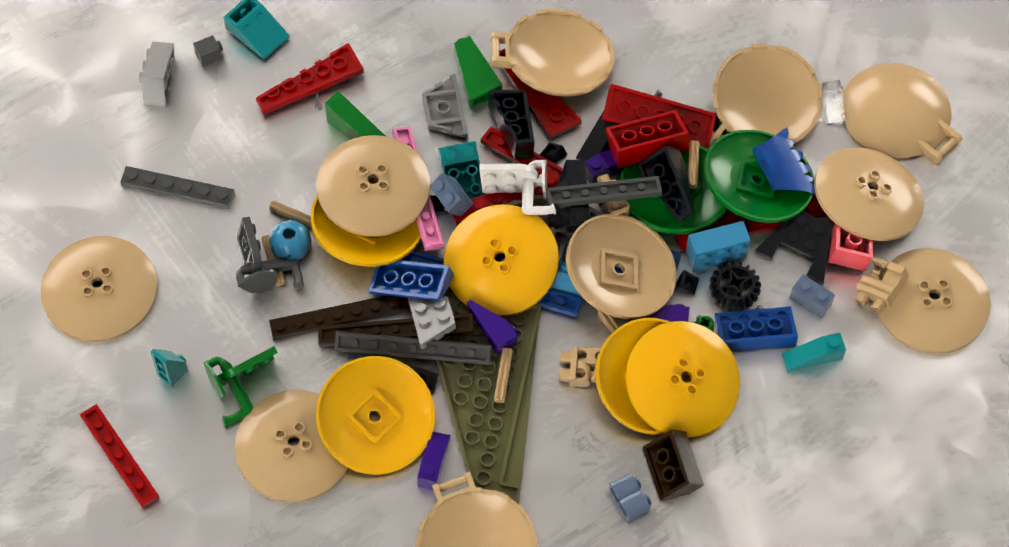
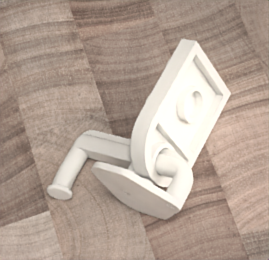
(516, 179)

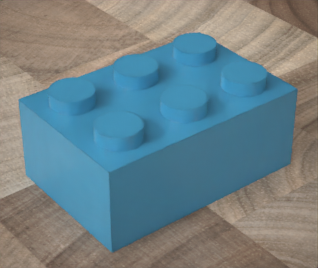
(718, 246)

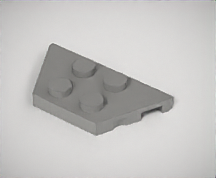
(445, 109)
(431, 319)

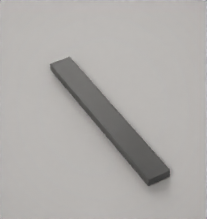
(411, 348)

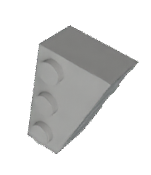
(155, 73)

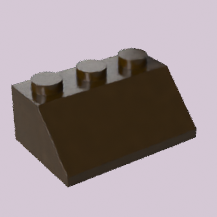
(673, 465)

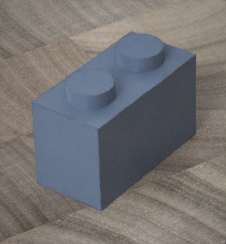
(451, 194)
(812, 296)

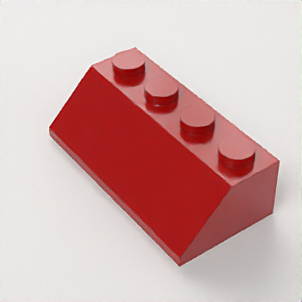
(641, 138)

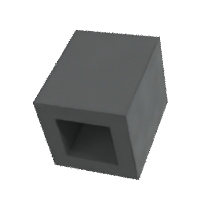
(208, 50)

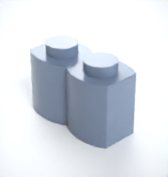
(629, 497)

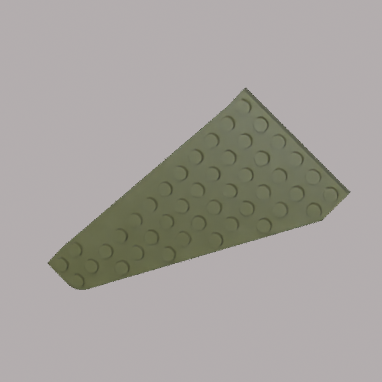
(487, 431)

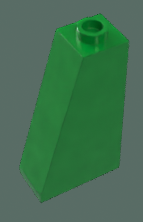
(474, 72)
(348, 118)

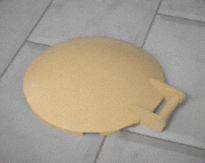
(555, 52)
(767, 92)
(899, 112)
(475, 519)

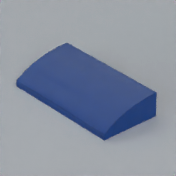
(411, 280)
(757, 328)

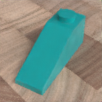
(816, 352)
(169, 365)

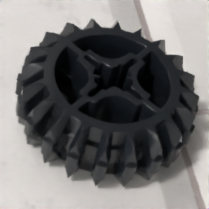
(731, 292)

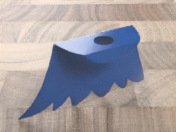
(782, 165)

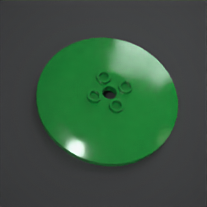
(730, 176)
(657, 216)

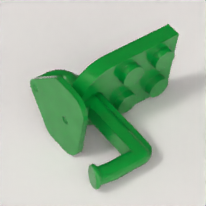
(230, 377)

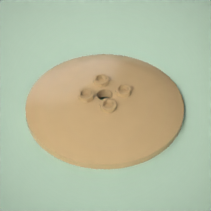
(376, 207)
(865, 212)
(633, 247)
(104, 311)
(940, 323)
(275, 466)

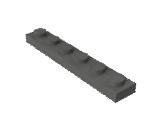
(177, 187)
(604, 191)

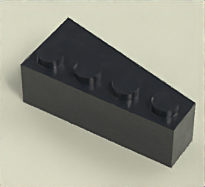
(513, 118)

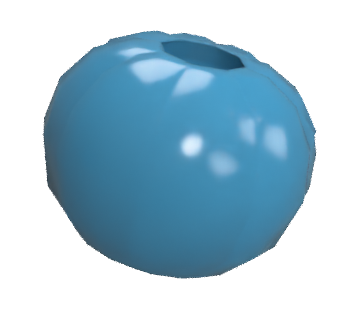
(290, 248)

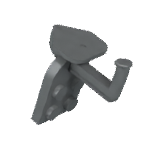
(260, 273)

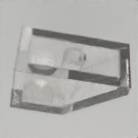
(834, 102)

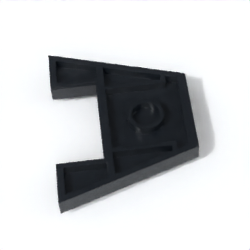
(805, 235)

